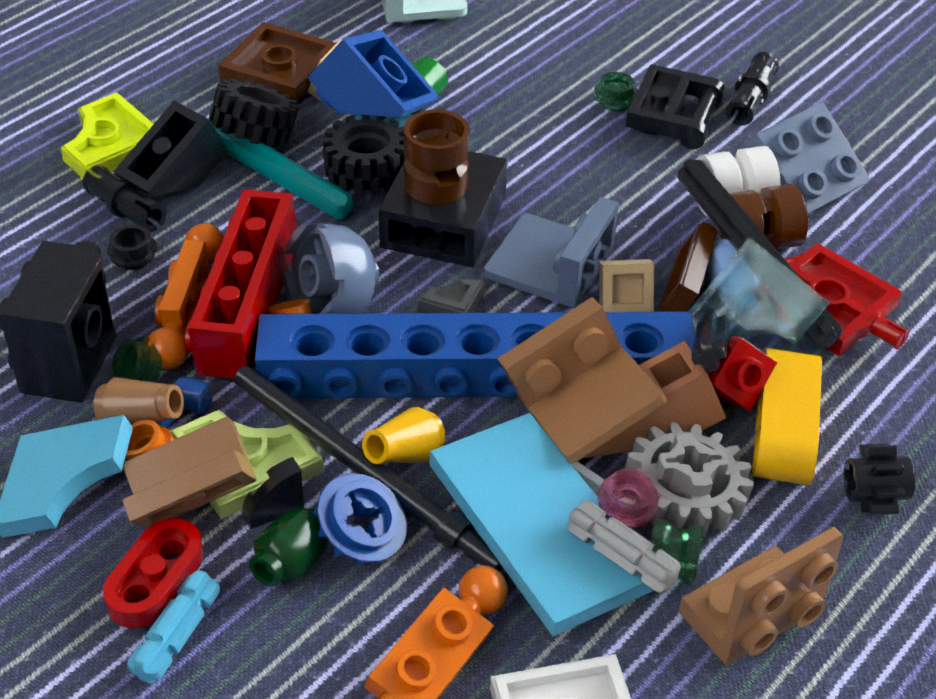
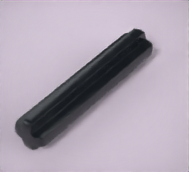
(711, 340)

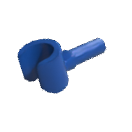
(194, 397)

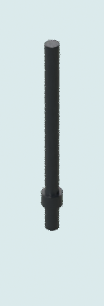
(449, 528)

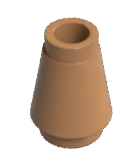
(138, 400)

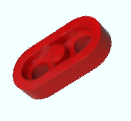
(149, 575)

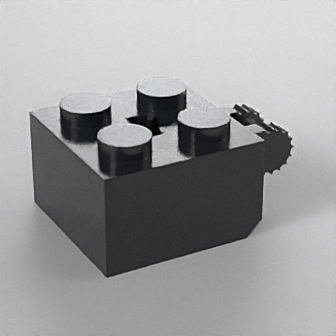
(59, 321)

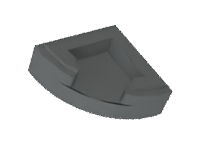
(452, 299)

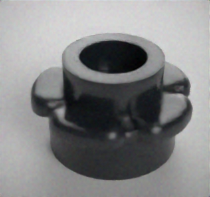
(131, 247)

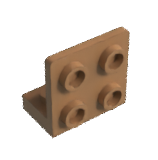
(580, 381)
(763, 597)

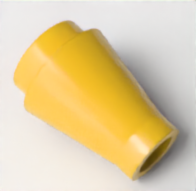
(405, 438)

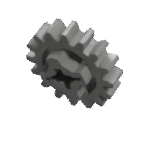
(690, 475)

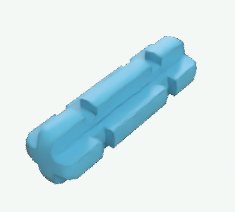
(173, 627)

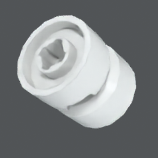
(748, 170)

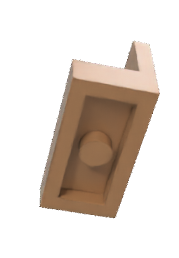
(186, 473)

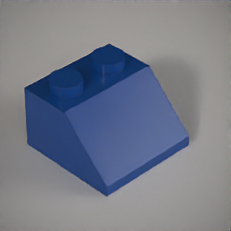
(371, 78)

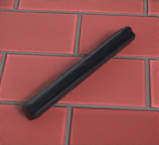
(738, 228)

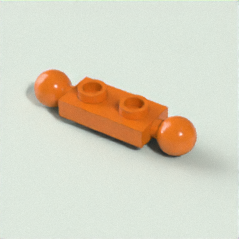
(182, 293)
(441, 639)

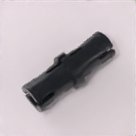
(752, 88)
(124, 198)

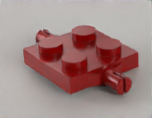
(855, 297)

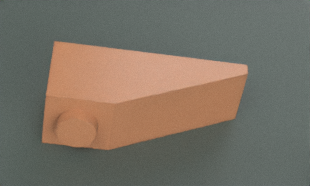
(688, 397)

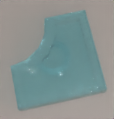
(760, 297)

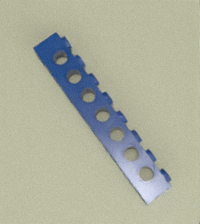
(425, 351)

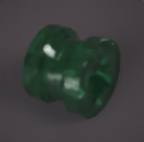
(681, 544)

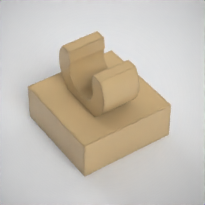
(626, 285)

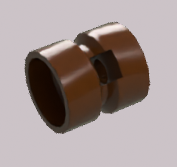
(436, 156)
(777, 213)

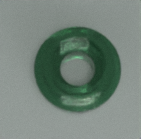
(615, 91)
(137, 360)

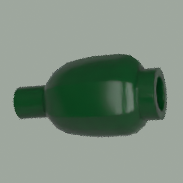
(287, 547)

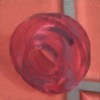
(632, 485)

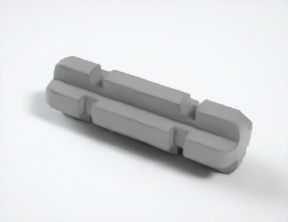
(624, 546)

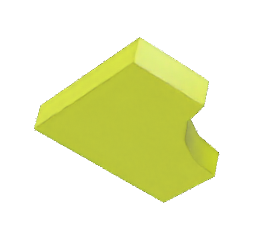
(107, 134)

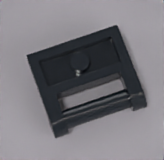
(662, 97)

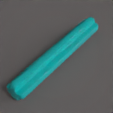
(289, 175)

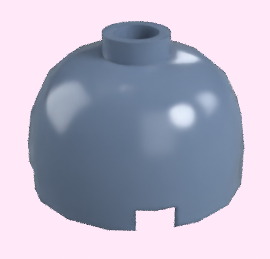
(330, 269)

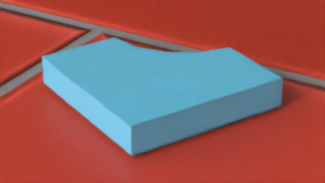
(55, 468)

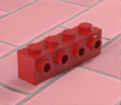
(241, 284)

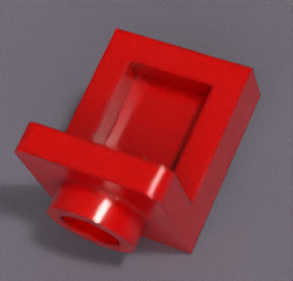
(741, 374)

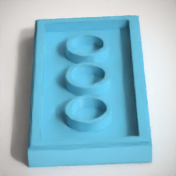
(520, 503)

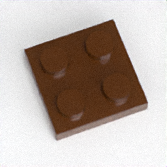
(276, 59)

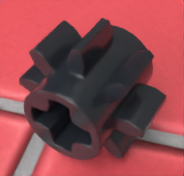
(879, 479)

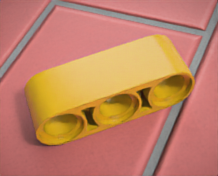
(788, 419)

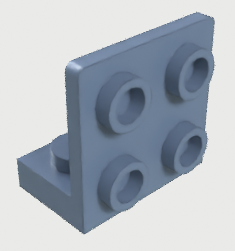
(813, 156)
(553, 257)

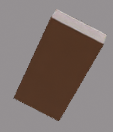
(688, 269)

